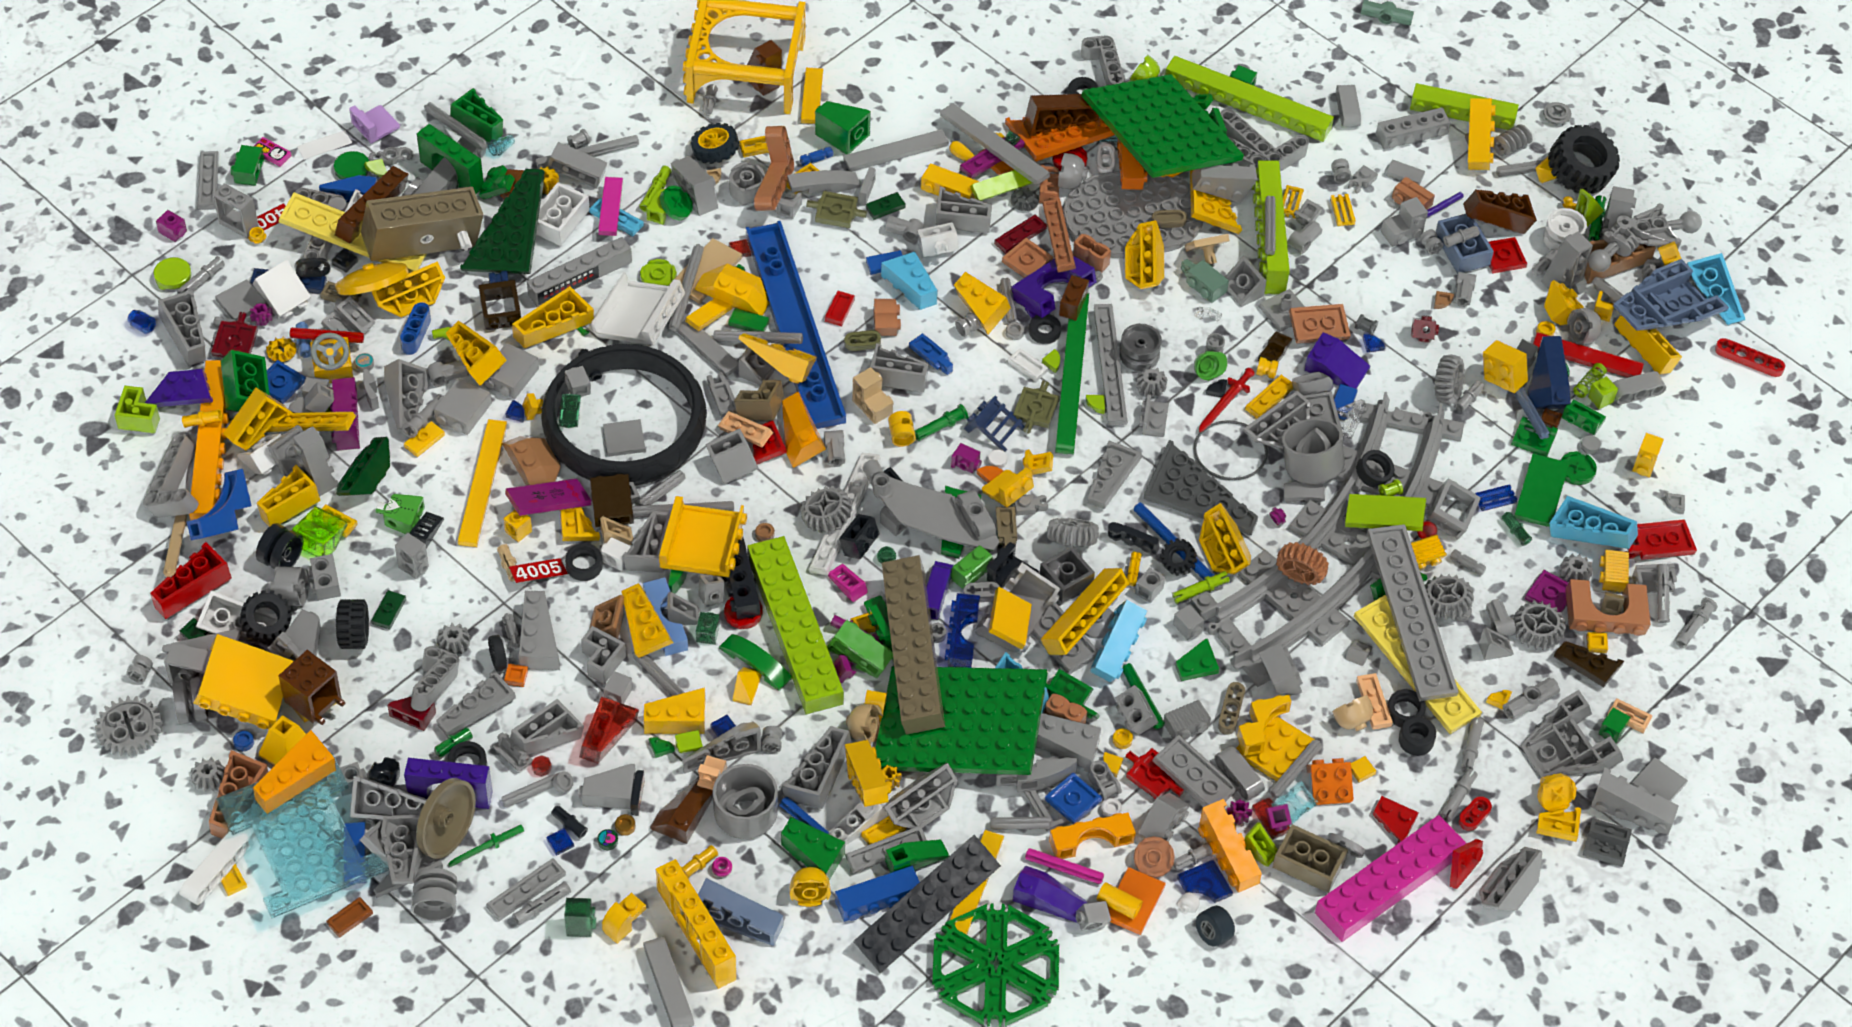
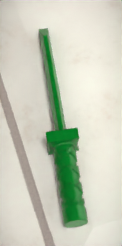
(495, 840)

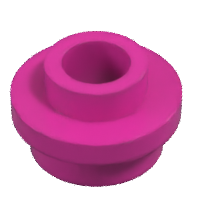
(721, 861)

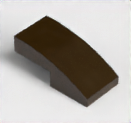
(1276, 347)

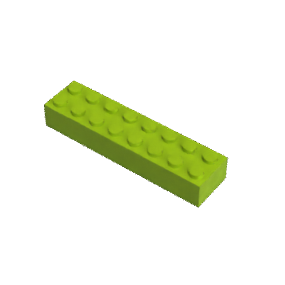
(1273, 267)

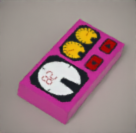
(273, 152)

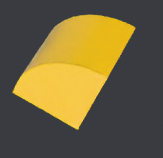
(876, 698)

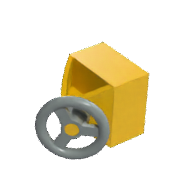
(331, 357)

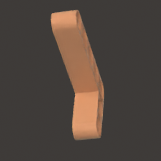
(776, 175)

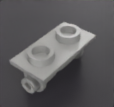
(511, 753)

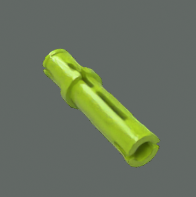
(658, 183)
(1208, 583)

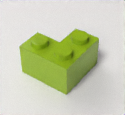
(134, 413)

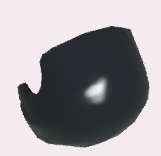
(385, 772)

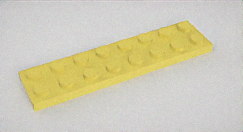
(322, 221)
(1380, 626)

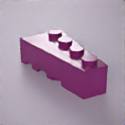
(345, 401)

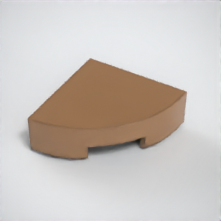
(1443, 299)

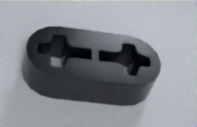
(312, 267)

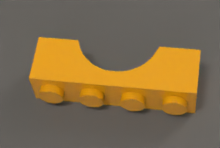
(1114, 829)

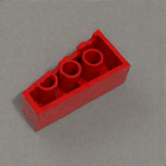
(191, 581)

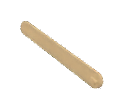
(175, 545)

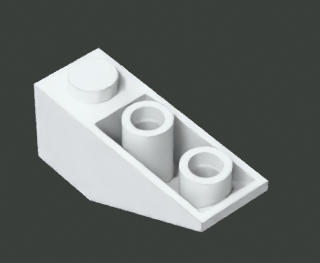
(857, 821)

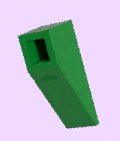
(915, 854)

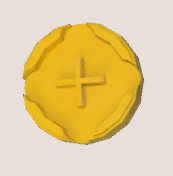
(1556, 792)

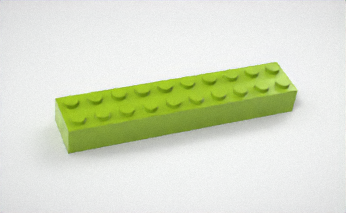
(795, 625)

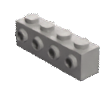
(1413, 128)

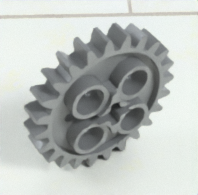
(147, 720)

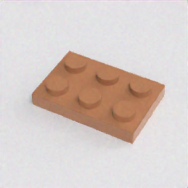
(1312, 321)

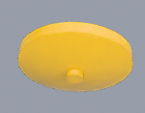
(371, 278)

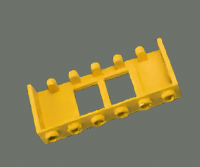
(696, 923)

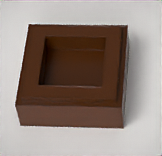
(1551, 418)

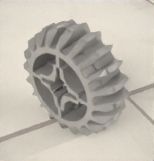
(1449, 379)
(826, 509)
(1072, 532)
(1446, 591)
(1548, 633)

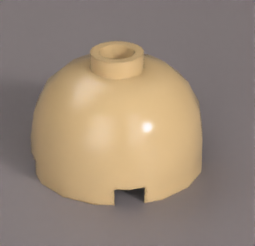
(1354, 714)
(864, 722)

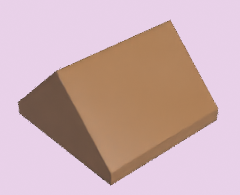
(609, 616)

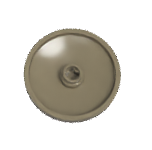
(445, 818)

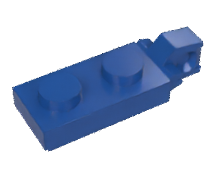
(931, 353)

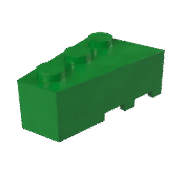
(812, 846)

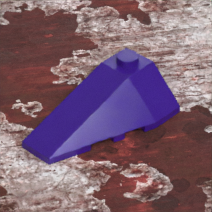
(1045, 893)

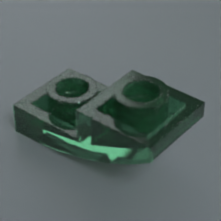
(569, 410)

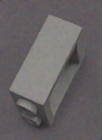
(227, 198)
(1439, 517)

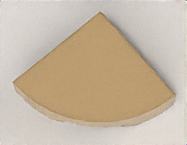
(716, 173)

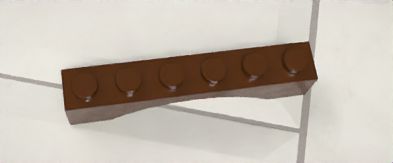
(388, 186)

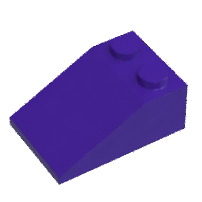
(1336, 361)

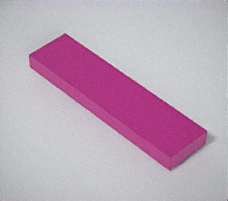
(610, 206)

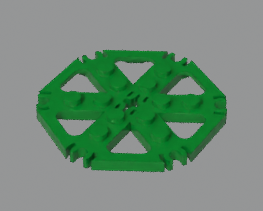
(1010, 964)

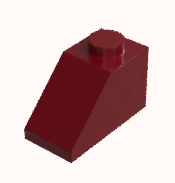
(403, 712)

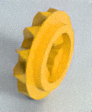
(276, 354)

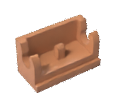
(1049, 188)

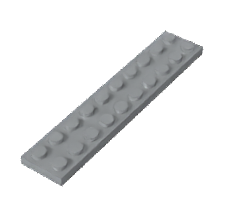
(1412, 613)

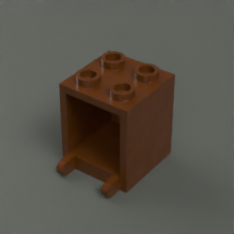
(310, 687)

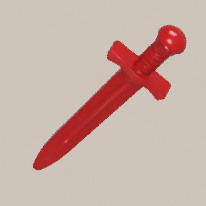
(1237, 386)

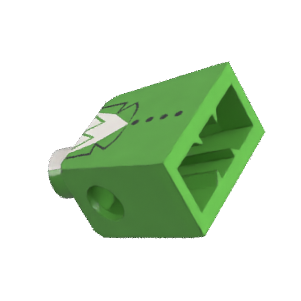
(401, 512)

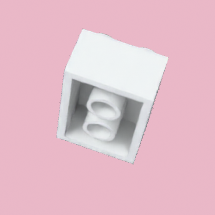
(561, 213)

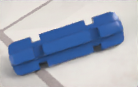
(816, 156)

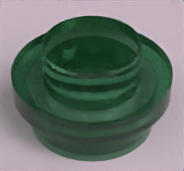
(886, 554)

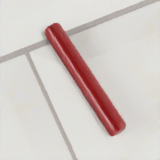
(312, 334)

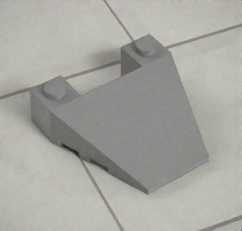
(1562, 746)

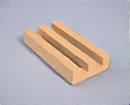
(1635, 722)

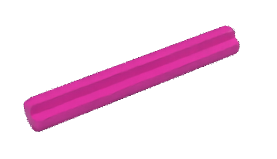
(1064, 866)

